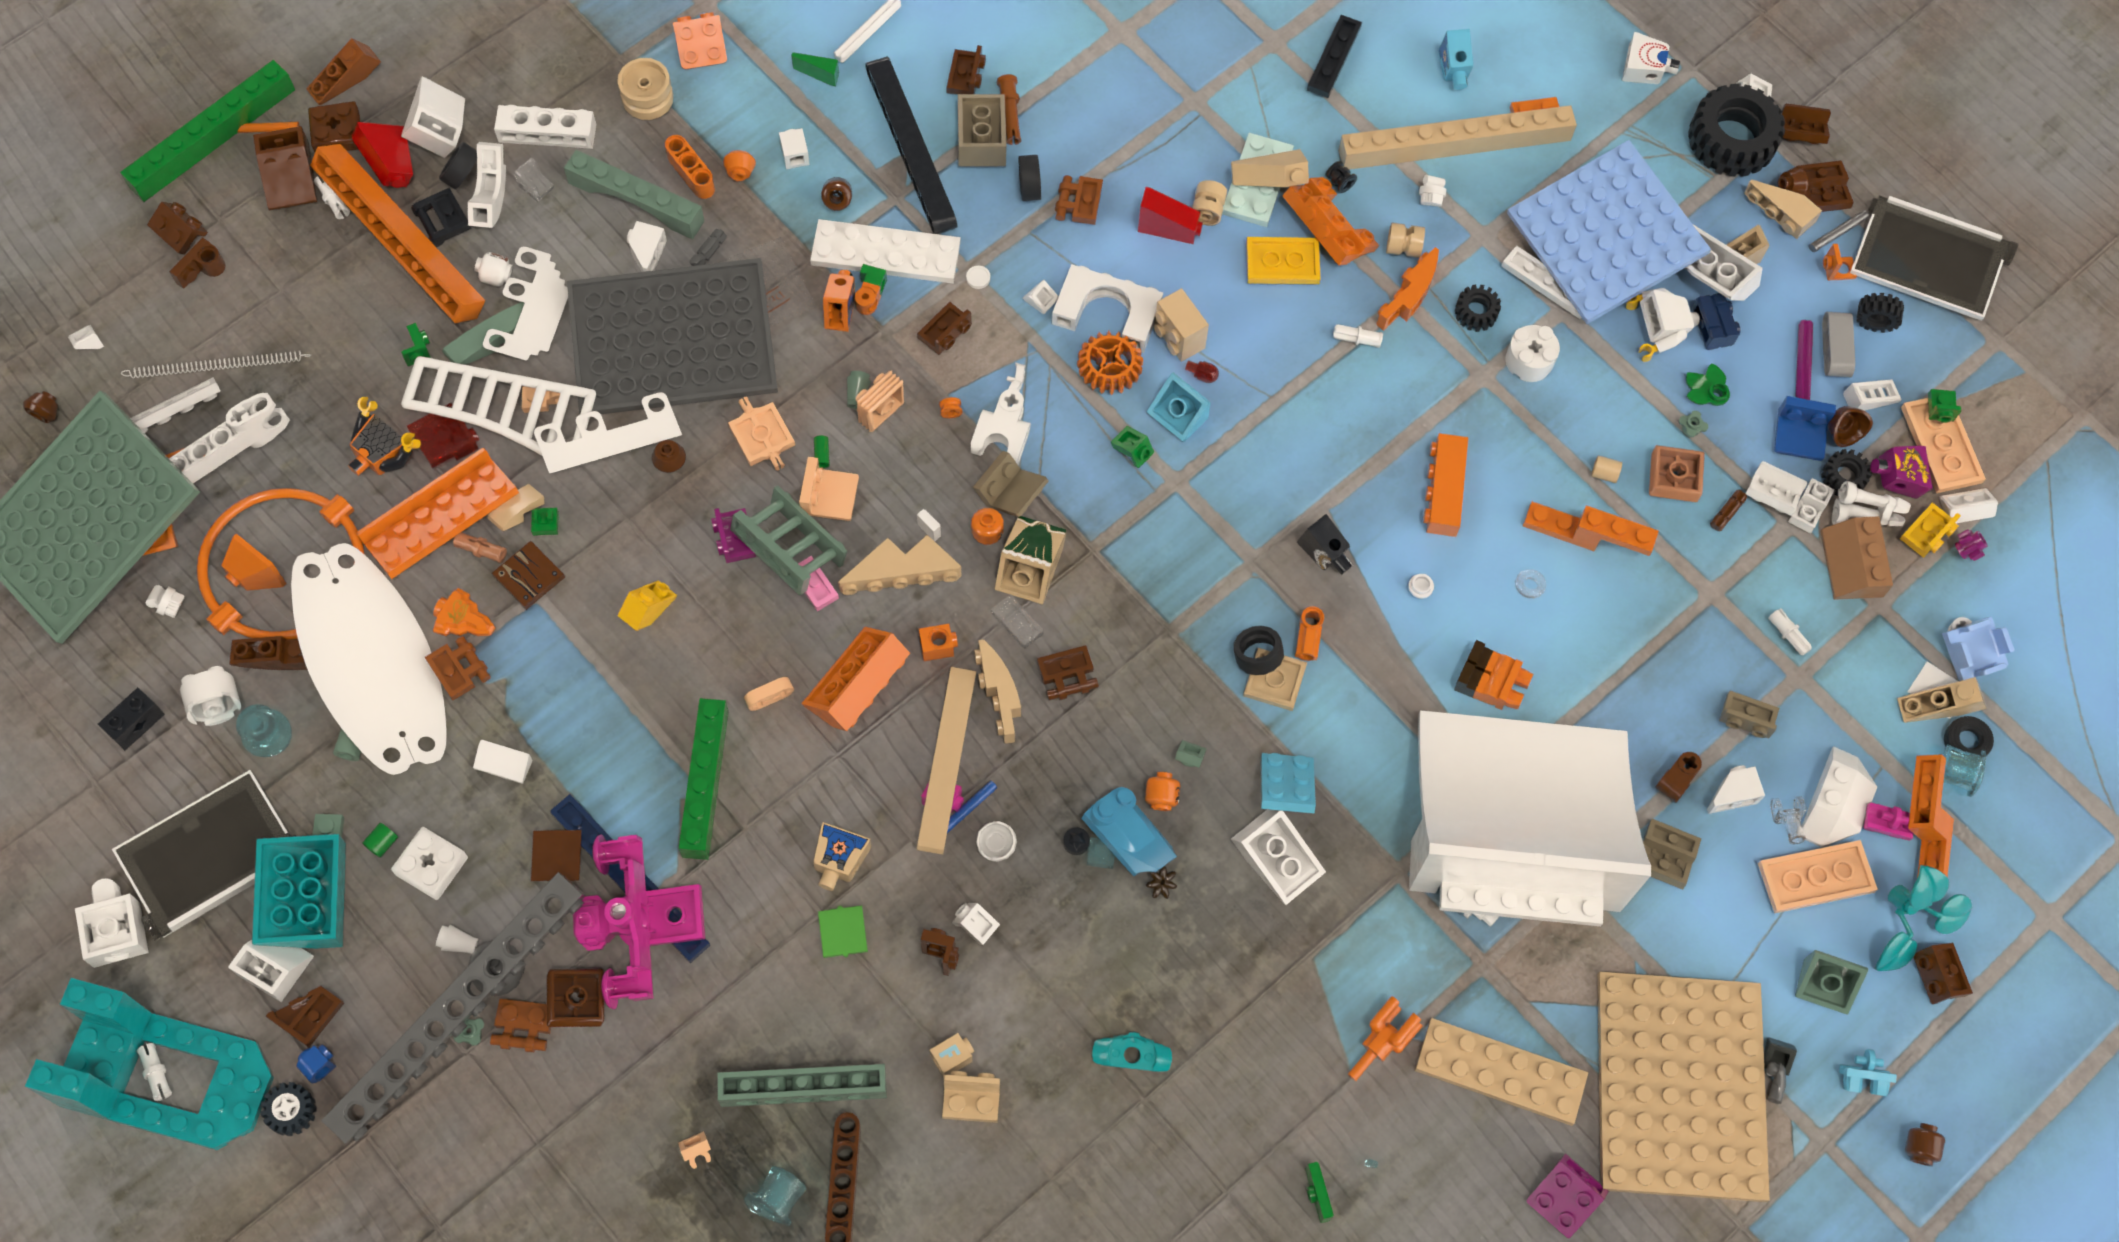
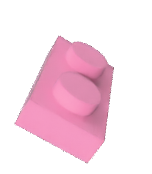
(819, 590)

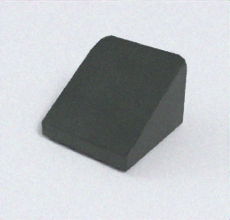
(1779, 1053)

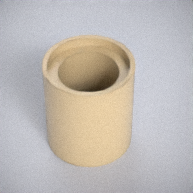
(1606, 469)

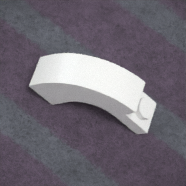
(488, 197)

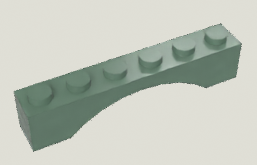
(599, 177)

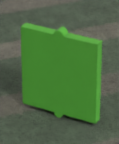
(842, 931)

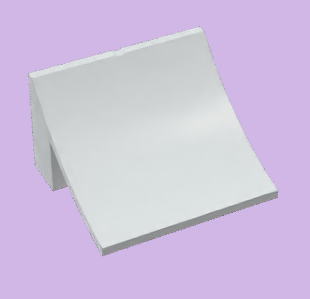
(1526, 819)

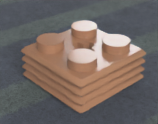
(1689, 479)

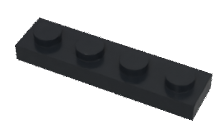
(1334, 56)

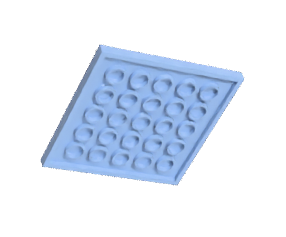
(1608, 231)

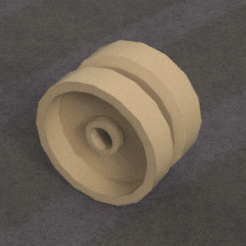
(645, 88)

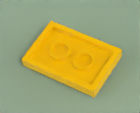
(1283, 260)

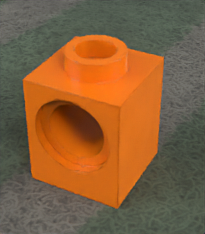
(931, 651)

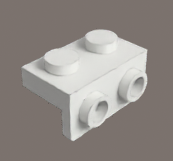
(1776, 488)

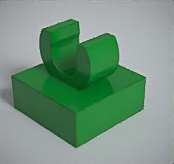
(544, 521)

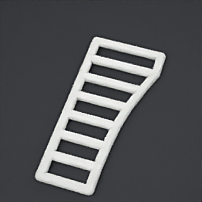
(492, 377)

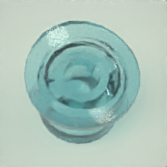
(263, 730)
(1964, 769)
(776, 1196)

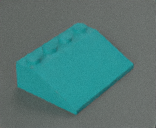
(299, 892)

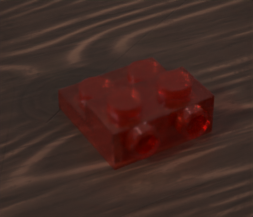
(443, 438)

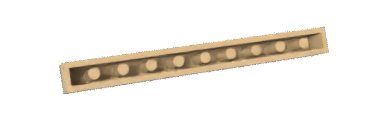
(1457, 137)

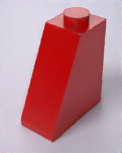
(385, 152)
(1168, 217)

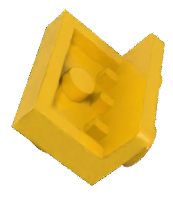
(1928, 530)

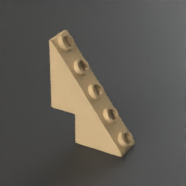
(892, 568)

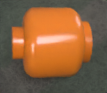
(987, 526)
(1162, 792)

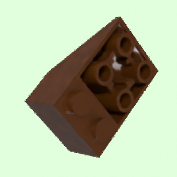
(285, 167)

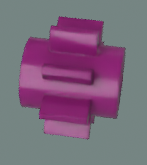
(1971, 544)

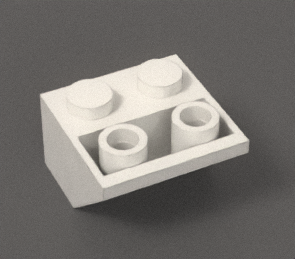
(271, 967)

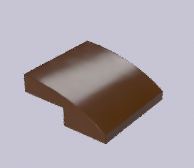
(1828, 185)

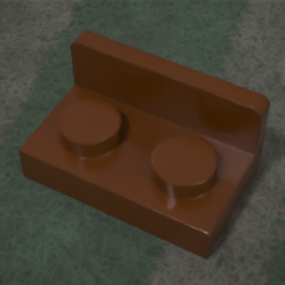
(1942, 973)

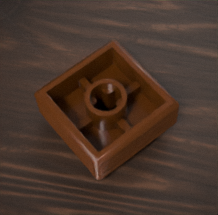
(333, 125)
(562, 1010)

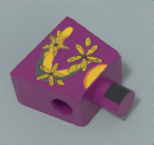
(1904, 470)

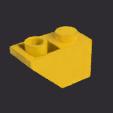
(646, 604)

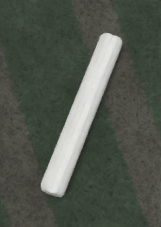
(866, 30)

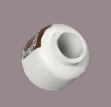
(493, 269)

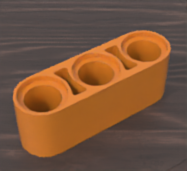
(687, 157)

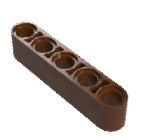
(843, 1169)

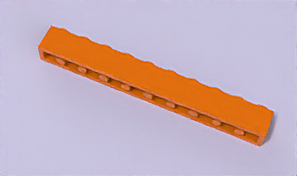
(397, 233)

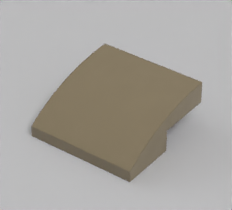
(1670, 853)

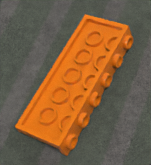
(437, 513)

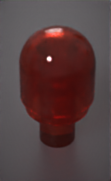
(1203, 371)

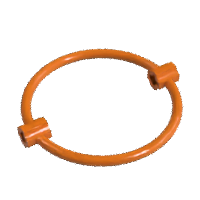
(225, 615)

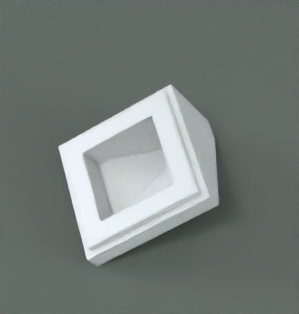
(1041, 297)
(85, 339)

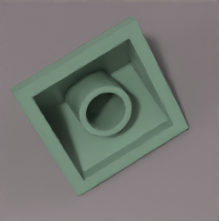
(1830, 981)

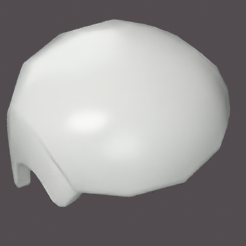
(996, 841)

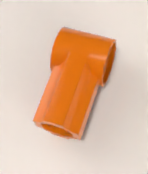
(1309, 635)

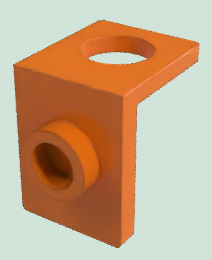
(1833, 261)

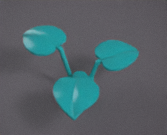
(1928, 888)

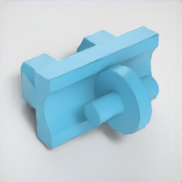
(1879, 1078)

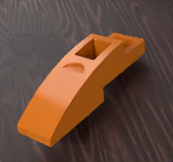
(1412, 292)

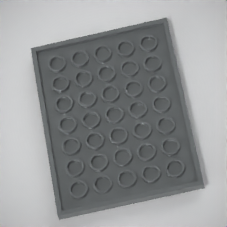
(672, 332)

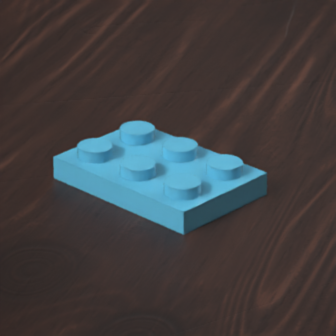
(1287, 783)

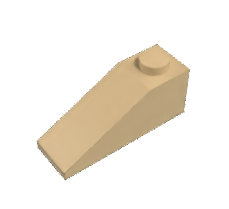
(1271, 170)

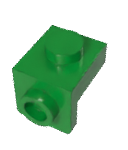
(420, 341)

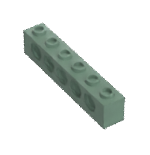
(802, 1085)

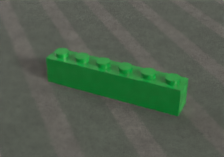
(703, 779)

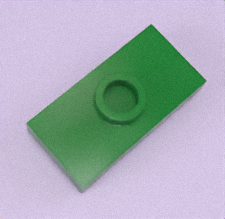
(1318, 1193)

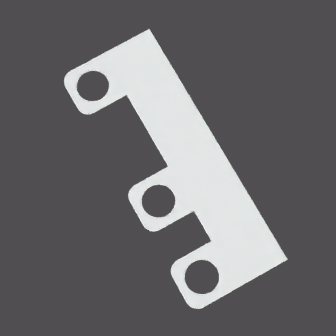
(604, 443)

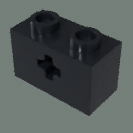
(131, 719)

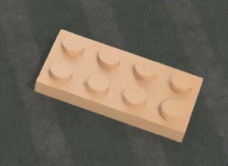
(1947, 447)
(1817, 876)

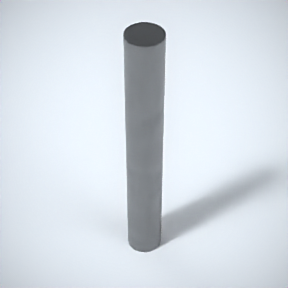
(1838, 231)

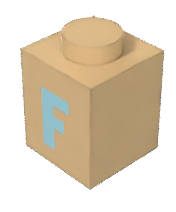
(952, 1054)

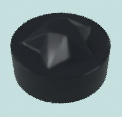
(1076, 841)

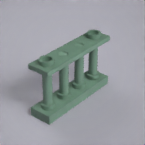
(779, 559)

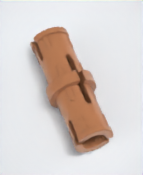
(480, 547)

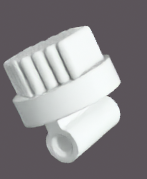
(1432, 191)
(165, 601)

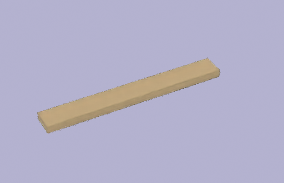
(946, 761)

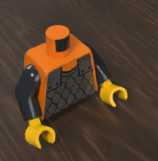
(377, 443)

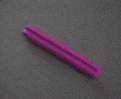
(1804, 359)

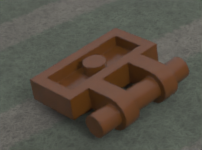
(1066, 665)

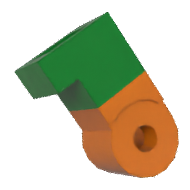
(869, 294)

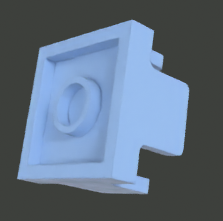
(1978, 648)

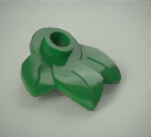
(1705, 385)

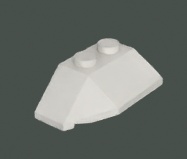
(1839, 800)

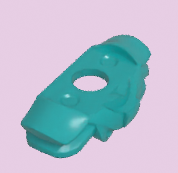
(1111, 1051)

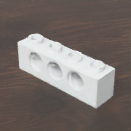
(556, 133)

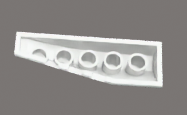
(1726, 270)

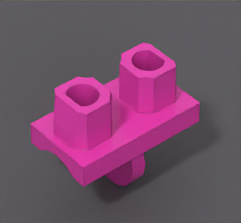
(1887, 821)

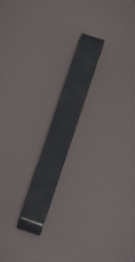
(911, 145)

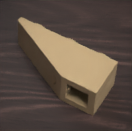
(1786, 207)
(1943, 701)

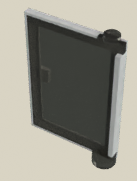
(1931, 256)
(199, 854)

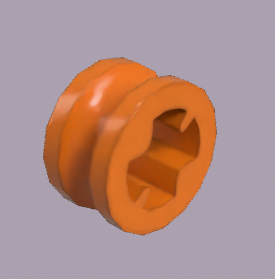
(950, 407)

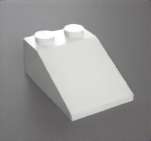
(1278, 854)

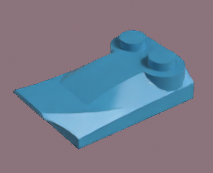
(1128, 832)

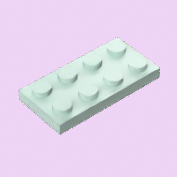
(1254, 203)

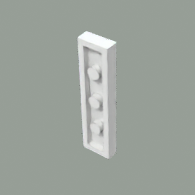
(1537, 276)
(180, 403)

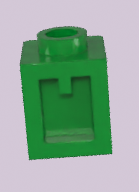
(1943, 405)
(1133, 445)

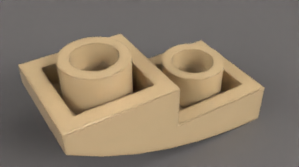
(512, 511)

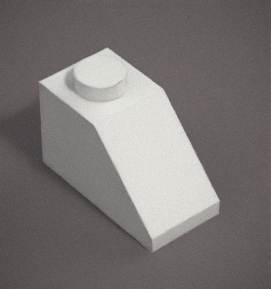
(646, 245)
(1737, 790)

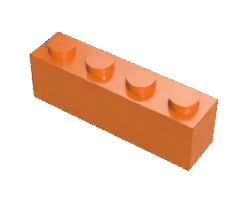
(1447, 485)

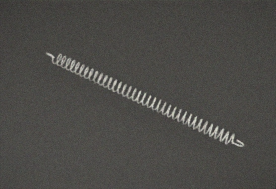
(139, 370)

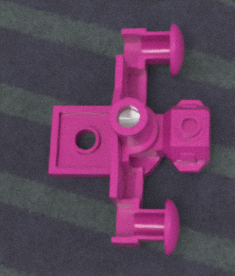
(637, 918)

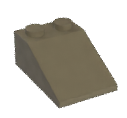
(981, 130)

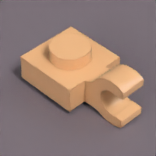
(528, 394)

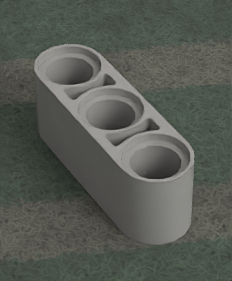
(1838, 344)

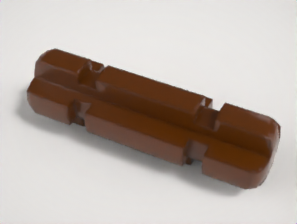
(1728, 510)

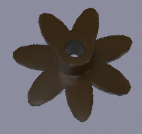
(1162, 882)

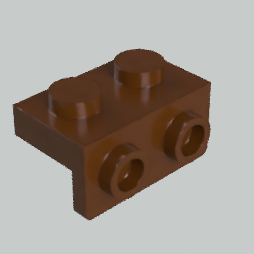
(965, 70)
(1806, 123)
(176, 226)
(944, 328)
(940, 945)

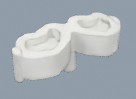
(1019, 377)

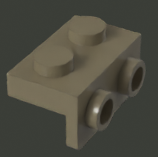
(1749, 715)

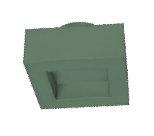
(1190, 754)
(328, 824)

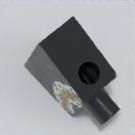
(1326, 545)

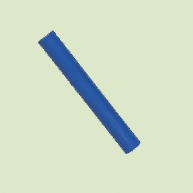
(971, 804)

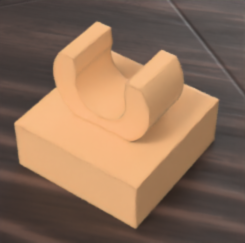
(695, 1146)

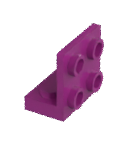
(1567, 1196)

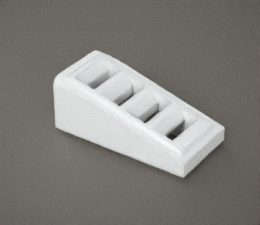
(1856, 396)

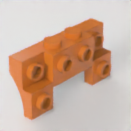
(1326, 222)

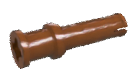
(1008, 87)

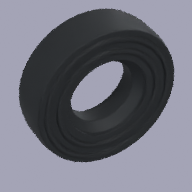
(1972, 724)

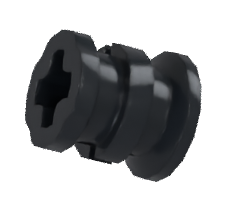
(1341, 176)

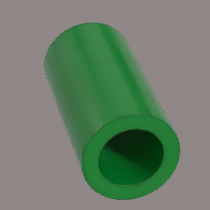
(821, 451)

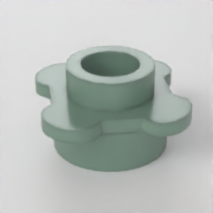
(1690, 429)
(476, 1031)

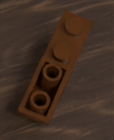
(267, 654)

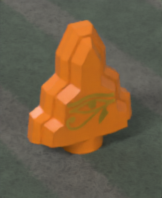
(460, 616)

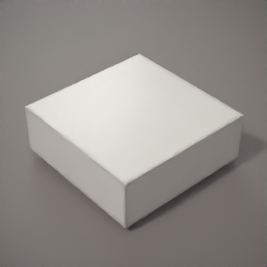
(929, 525)

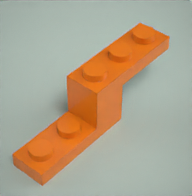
(1591, 528)
(1927, 817)

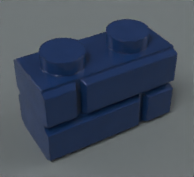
(1716, 321)

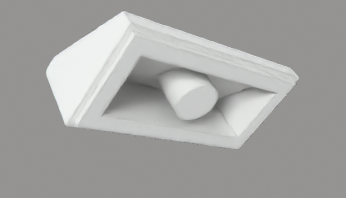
(1970, 505)
(502, 761)

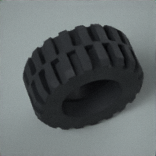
(1742, 106)

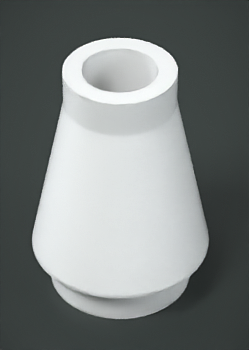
(455, 940)

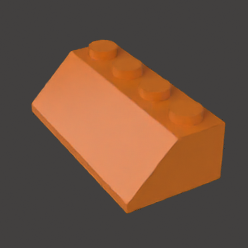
(856, 678)

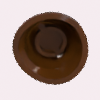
(1849, 425)

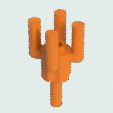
(1385, 1036)

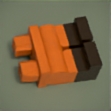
(1491, 676)

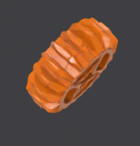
(1113, 375)

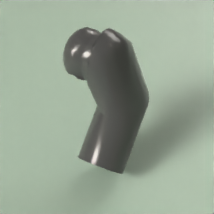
(1778, 1085)

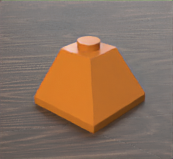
(249, 567)

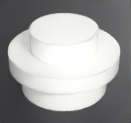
(1421, 586)

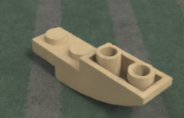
(1001, 687)

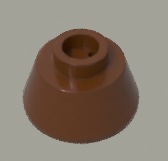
(1794, 180)
(41, 406)
(668, 456)

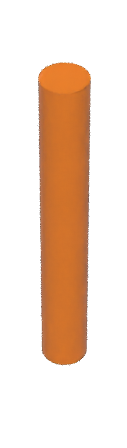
(266, 127)

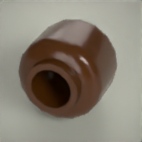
(829, 196)
(1925, 1145)

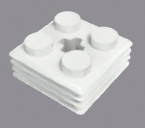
(429, 879)

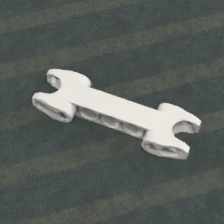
(241, 429)

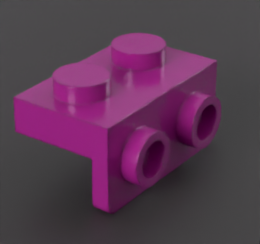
(730, 544)

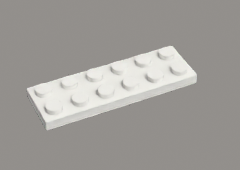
(894, 250)

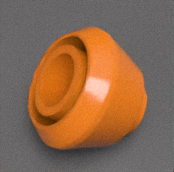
(739, 164)

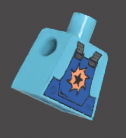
(1456, 57)

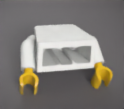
(1666, 319)

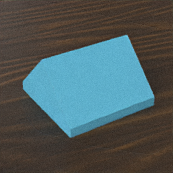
(1179, 407)

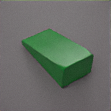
(817, 67)

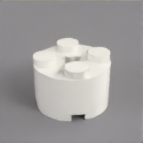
(1532, 352)
(210, 696)

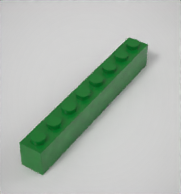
(207, 131)

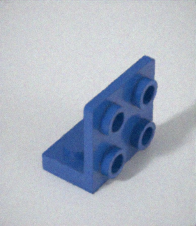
(1803, 427)

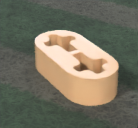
(769, 693)

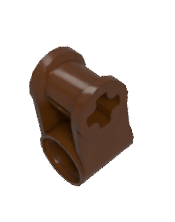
(1678, 778)

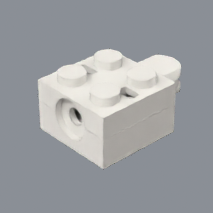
(110, 926)

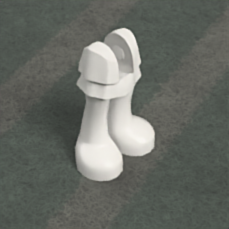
(1886, 505)

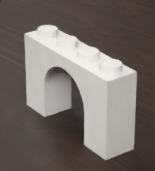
(1087, 285)

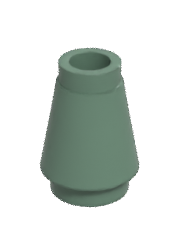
(855, 384)

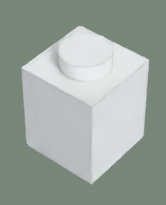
(794, 148)

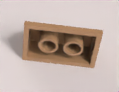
(1857, 559)

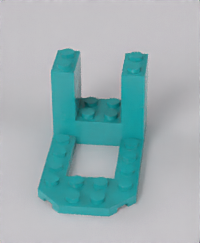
(106, 1055)

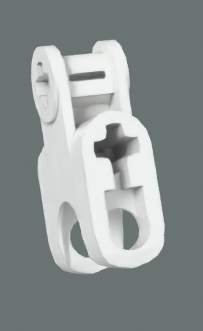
(1003, 426)

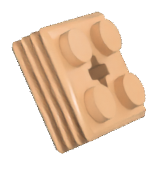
(880, 400)

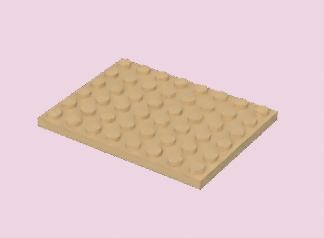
(1682, 1087)

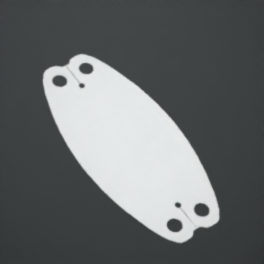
(368, 658)

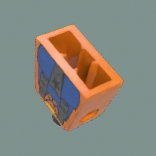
(839, 290)

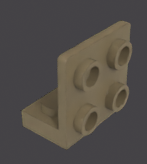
(1008, 486)

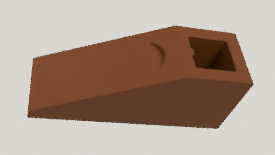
(344, 71)

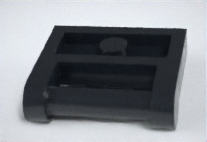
(448, 213)

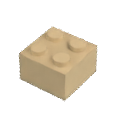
(1180, 325)

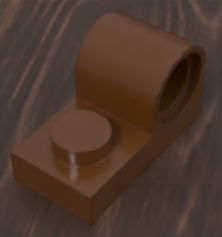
(198, 261)

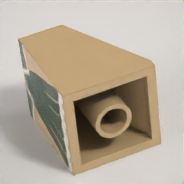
(1030, 559)

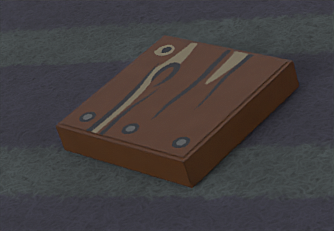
(528, 575)

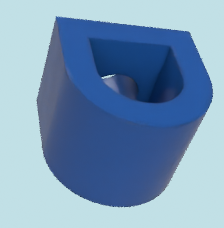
(315, 1063)

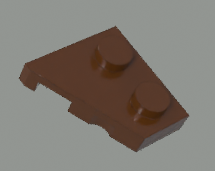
(307, 1015)

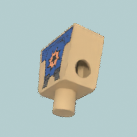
(839, 855)

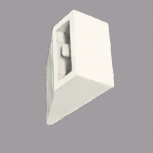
(435, 118)

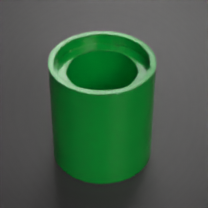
(380, 840)

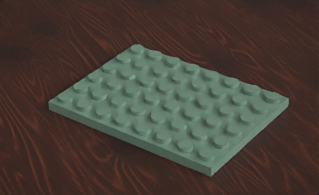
(86, 515)

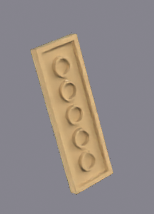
(1501, 1071)

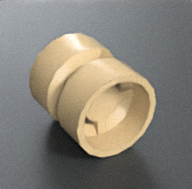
(1209, 200)
(1405, 240)

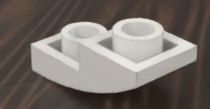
(1811, 505)

